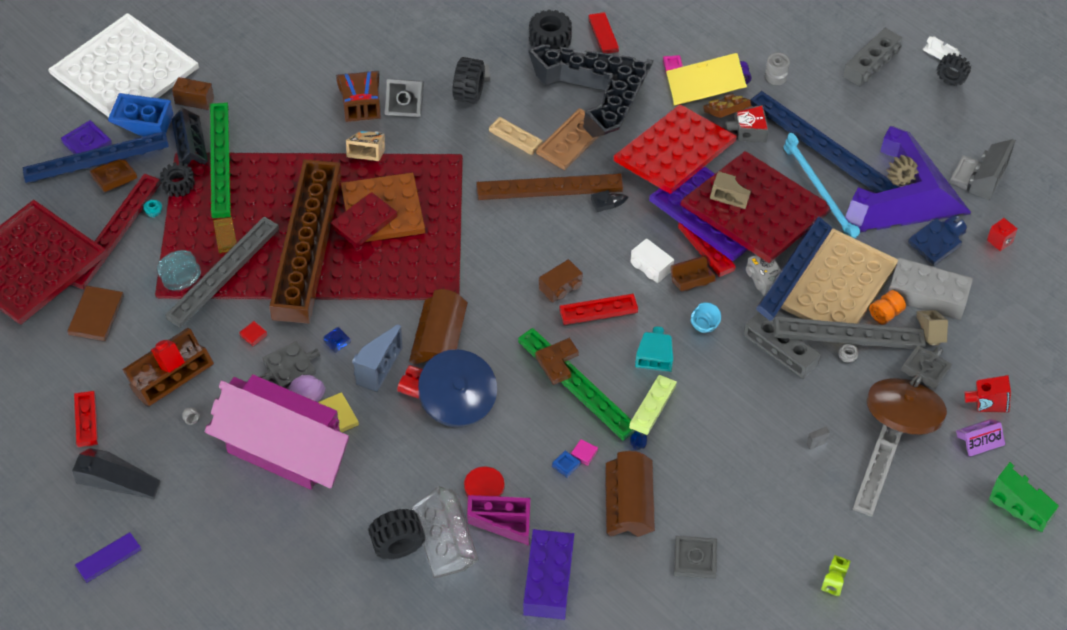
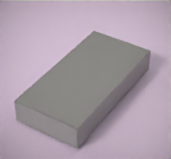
(963, 172)

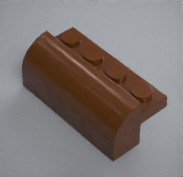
(438, 325)
(152, 383)
(629, 494)

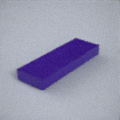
(108, 557)

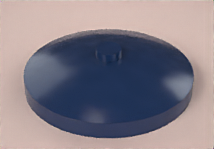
(457, 388)

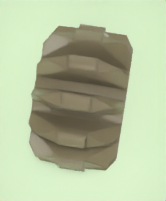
(902, 170)

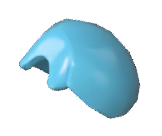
(706, 317)

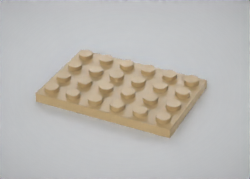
(840, 281)

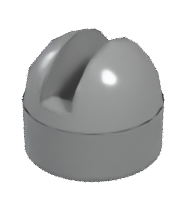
(190, 416)

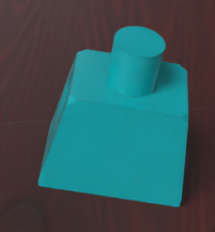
(655, 351)

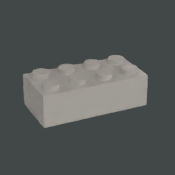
(931, 288)

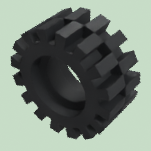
(957, 63)
(174, 172)

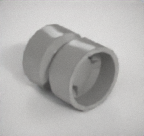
(777, 68)

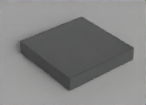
(695, 557)

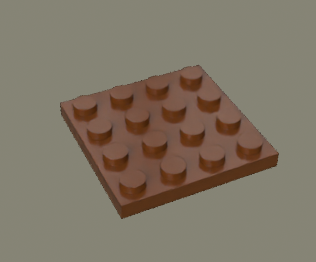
(397, 192)

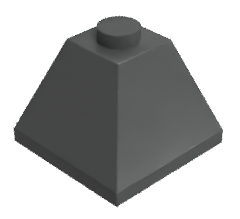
(404, 97)

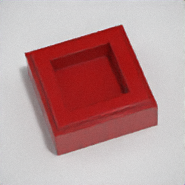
(253, 333)

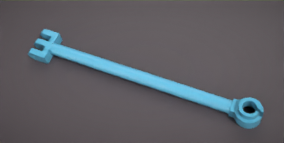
(791, 148)

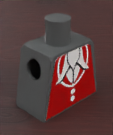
(749, 124)

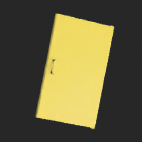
(706, 79)

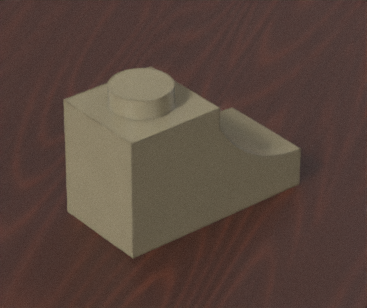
(729, 191)
(934, 326)

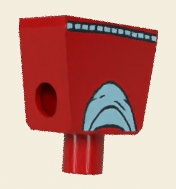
(991, 394)

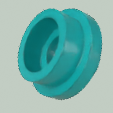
(152, 208)

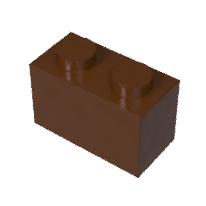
(193, 93)
(560, 281)

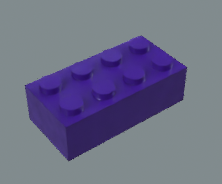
(548, 574)

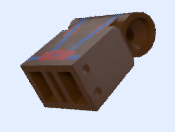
(360, 95)

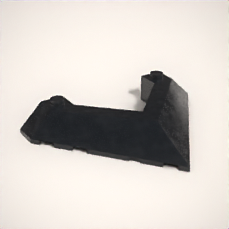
(617, 75)

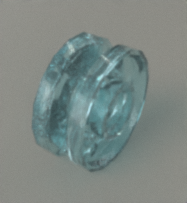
(178, 270)

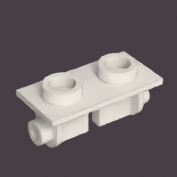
(936, 48)

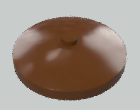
(906, 407)

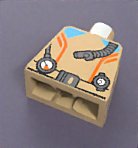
(366, 145)

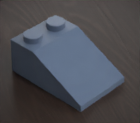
(377, 359)

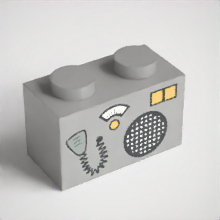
(762, 272)

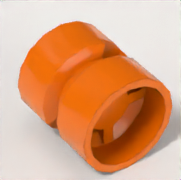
(887, 307)

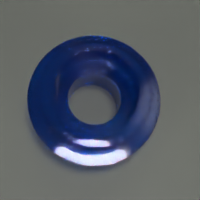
(638, 440)

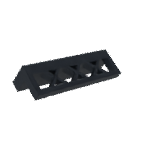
(184, 137)

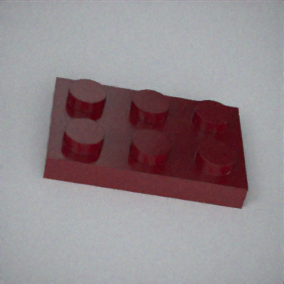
(364, 219)

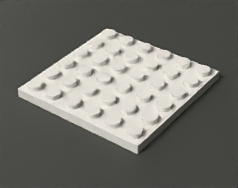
(125, 61)

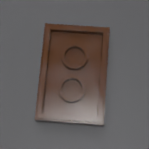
(95, 313)

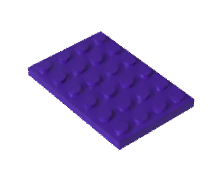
(671, 205)

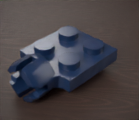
(939, 238)

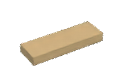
(515, 135)

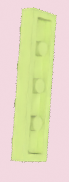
(653, 404)

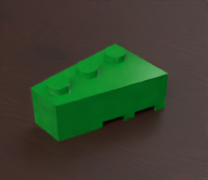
(1022, 499)

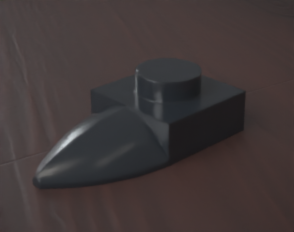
(605, 201)

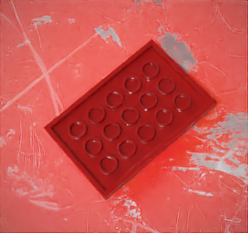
(674, 148)

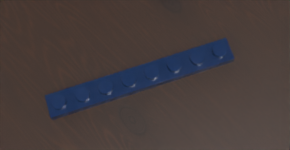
(95, 157)
(794, 269)

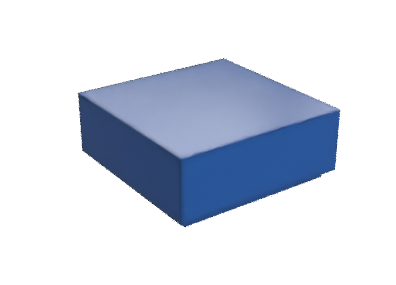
(566, 464)

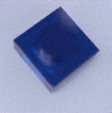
(336, 339)

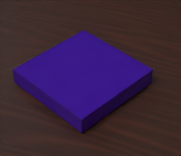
(85, 138)

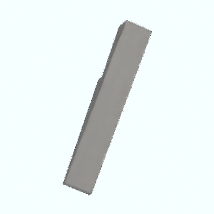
(877, 471)

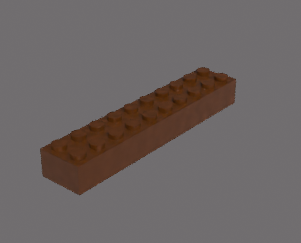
(305, 242)

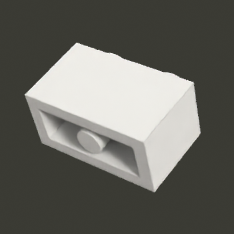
(651, 260)

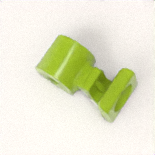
(838, 570)

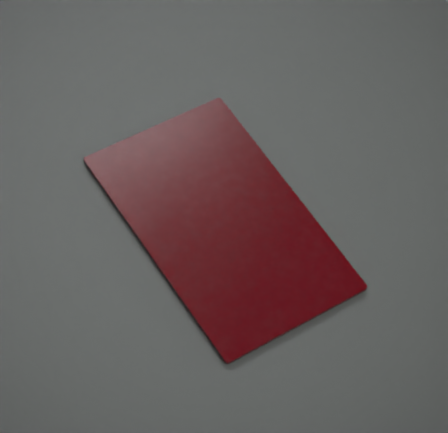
(373, 271)

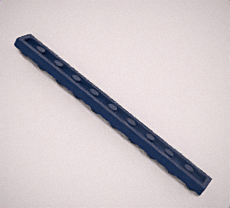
(822, 144)

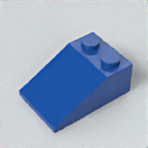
(141, 114)

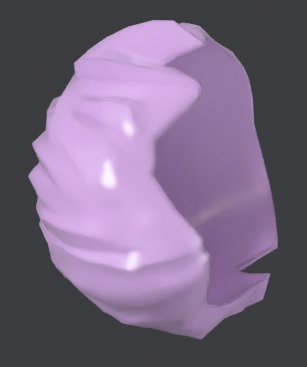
(308, 387)

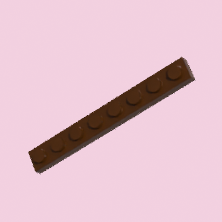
(549, 186)

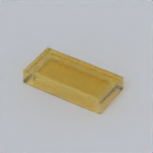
(225, 234)

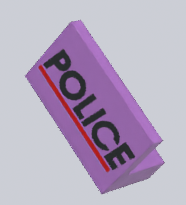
(982, 436)

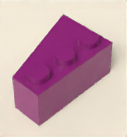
(501, 516)

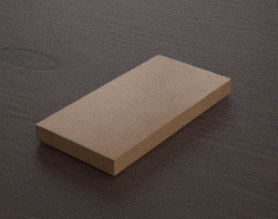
(567, 142)

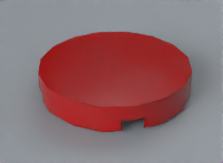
(484, 482)

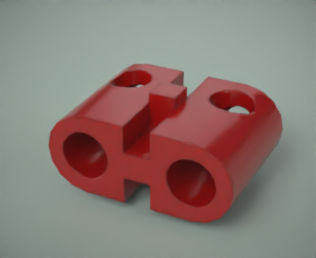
(409, 382)

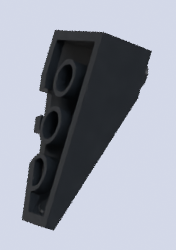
(109, 472)

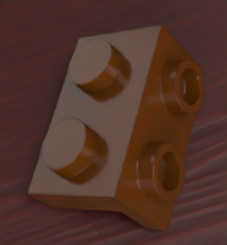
(691, 274)

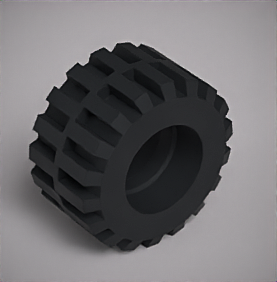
(550, 29)
(468, 80)
(396, 534)

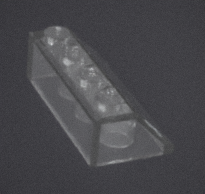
(446, 533)

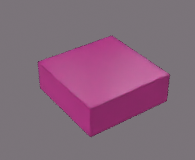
(672, 62)
(584, 452)

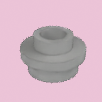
(850, 349)

